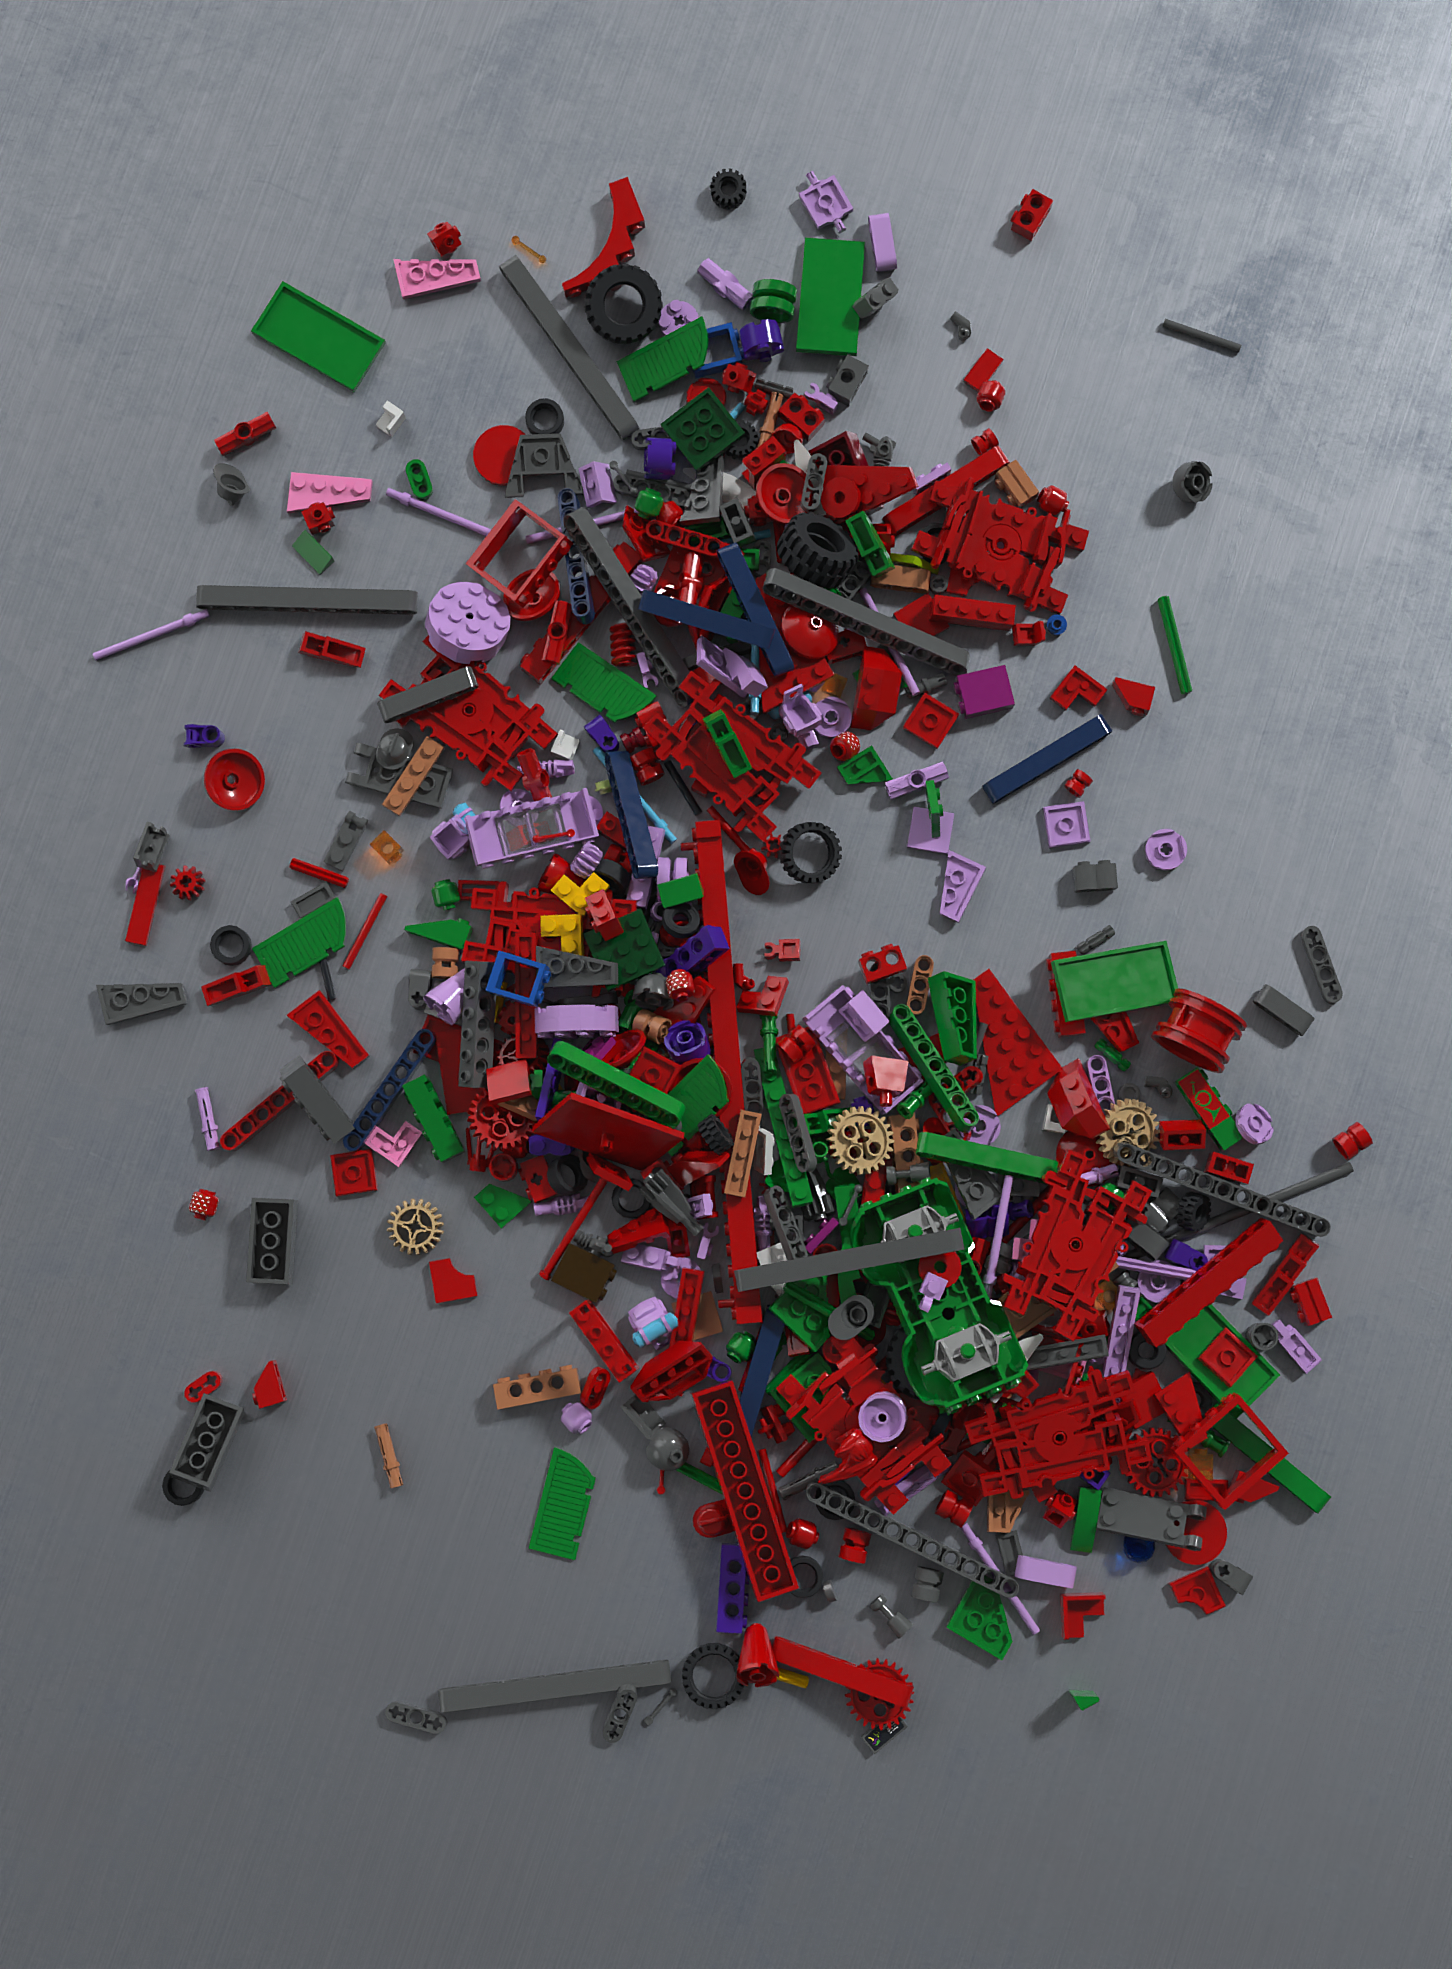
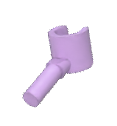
(134, 880)

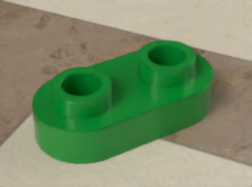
(419, 480)

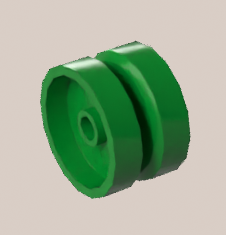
(773, 300)

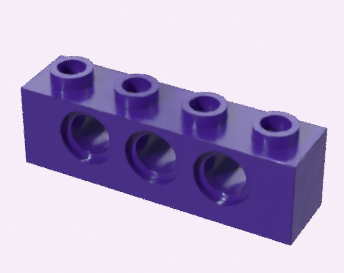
(697, 952)
(725, 1622)

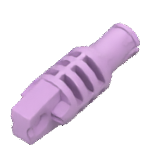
(557, 768)
(561, 1205)
(761, 1224)

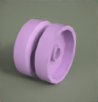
(666, 874)
(876, 1427)

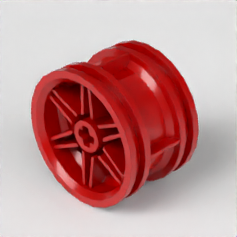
(1199, 1030)

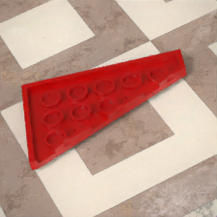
(875, 483)
(806, 672)
(1014, 1050)

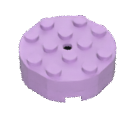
(467, 622)
(576, 1020)

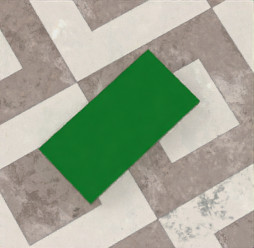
(828, 291)
(318, 336)
(1115, 981)
(1196, 1337)

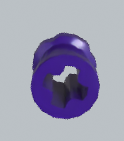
(1027, 1207)

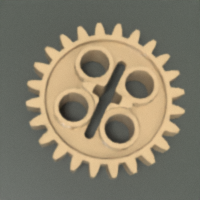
(1123, 1114)
(842, 1144)

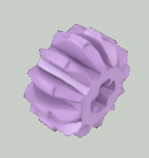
(644, 578)
(586, 860)

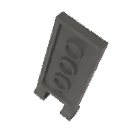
(431, 792)
(1148, 1518)

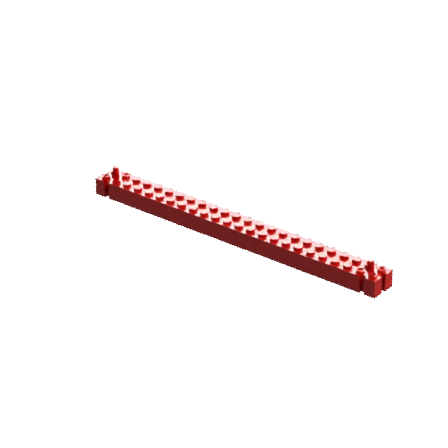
(723, 1021)

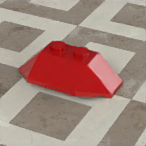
(710, 597)
(876, 689)
(1076, 1102)
(672, 1371)

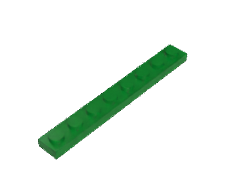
(773, 1090)

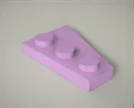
(959, 886)

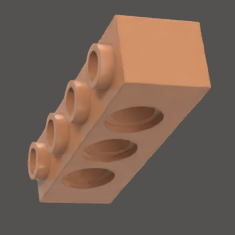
(897, 1124)
(505, 1399)

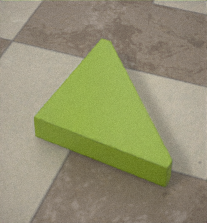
(912, 561)

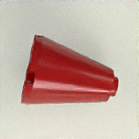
(554, 872)
(757, 1658)

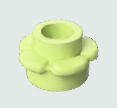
(603, 787)

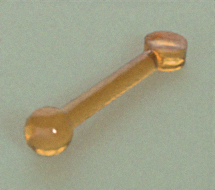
(516, 241)

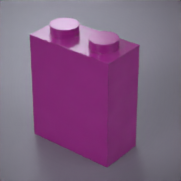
(984, 692)

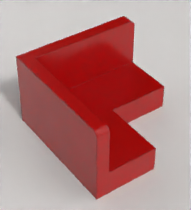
(1076, 1606)

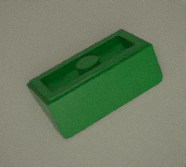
(313, 552)
(680, 890)
(1084, 1698)

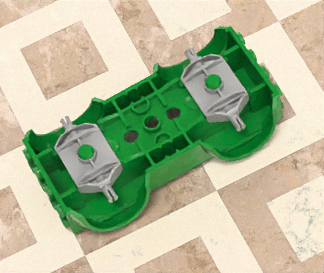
(942, 1358)

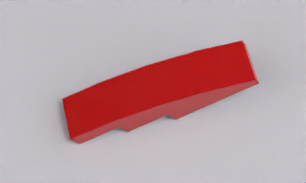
(1285, 1274)

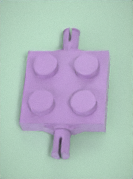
(825, 202)

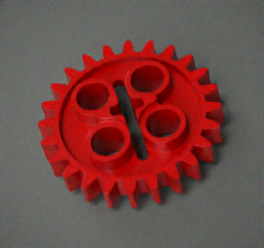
(485, 1126)
(1141, 1473)
(866, 1710)

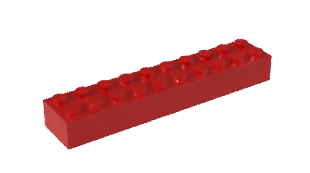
(744, 1491)

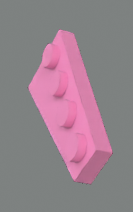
(431, 276)
(331, 490)

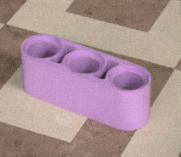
(882, 242)
(1103, 1075)
(1045, 1571)

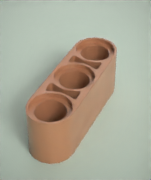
(904, 579)
(920, 975)

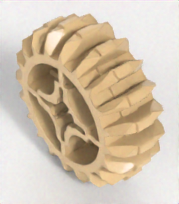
(414, 1236)

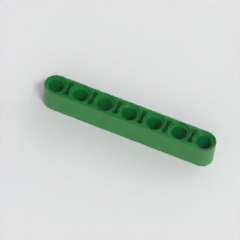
(933, 1078)
(616, 1084)
(984, 1157)
(1283, 1472)

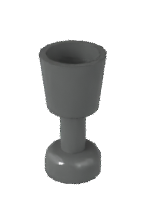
(916, 1173)
(897, 1622)

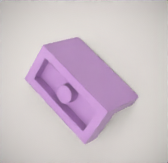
(597, 484)
(863, 1016)

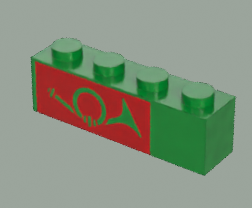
(1208, 1108)

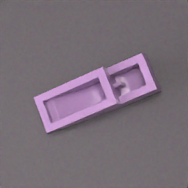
(745, 673)

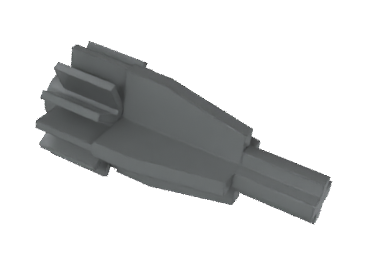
(669, 1200)
(822, 1203)

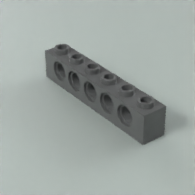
(477, 1025)

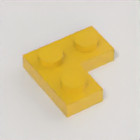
(574, 895)
(569, 928)

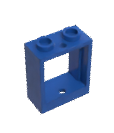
(720, 366)
(498, 974)

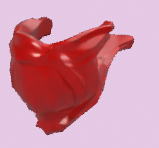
(959, 1431)
(859, 1460)

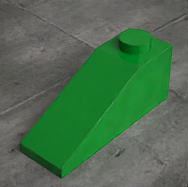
(446, 932)

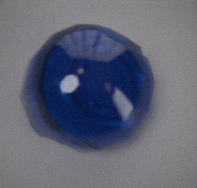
(1138, 1549)

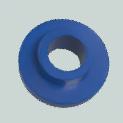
(1050, 624)

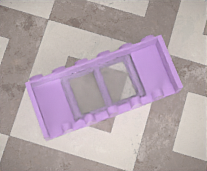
(510, 831)
(850, 1049)

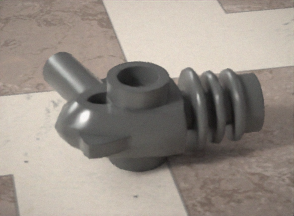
(881, 448)
(597, 1246)

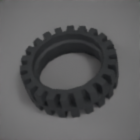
(787, 852)
(687, 1676)

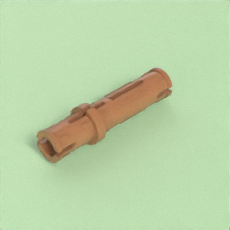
(770, 418)
(388, 1454)

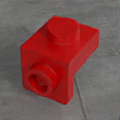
(1028, 634)

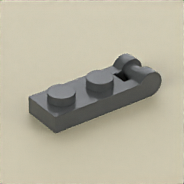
(346, 841)

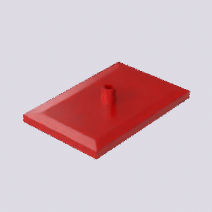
(607, 1131)

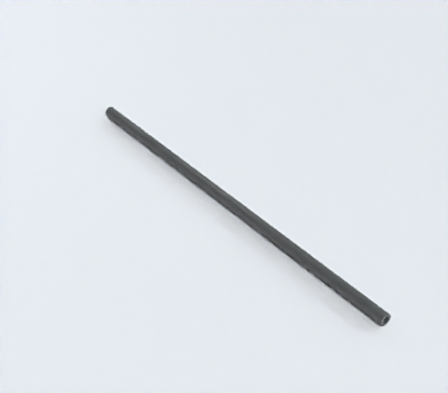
(1240, 1212)

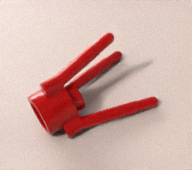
(478, 1162)

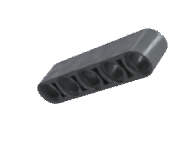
(427, 694)

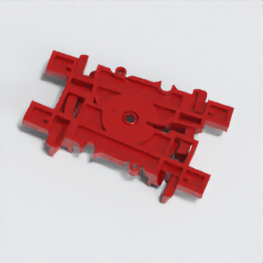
(984, 526)
(472, 733)
(711, 770)
(524, 916)
(1053, 1250)
(837, 1417)
(1045, 1419)

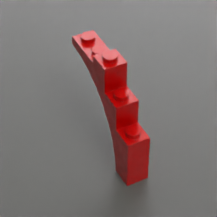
(619, 248)

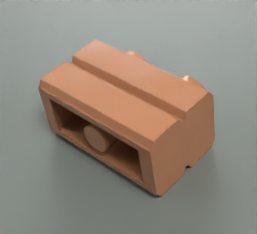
(1016, 485)

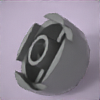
(1192, 481)
(652, 992)
(667, 1449)

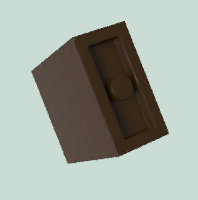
(584, 1273)

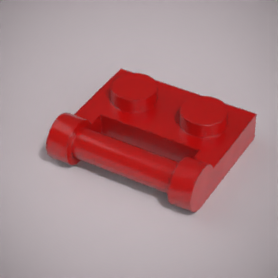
(705, 1185)

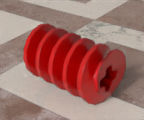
(621, 645)

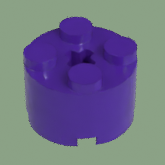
(761, 340)
(659, 458)
(686, 1042)

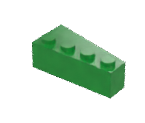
(955, 1016)
(434, 1119)

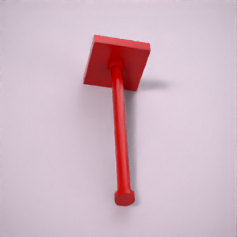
(609, 1173)

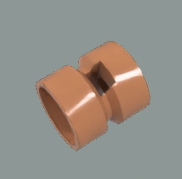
(447, 956)
(653, 1025)

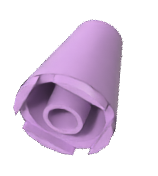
(447, 998)

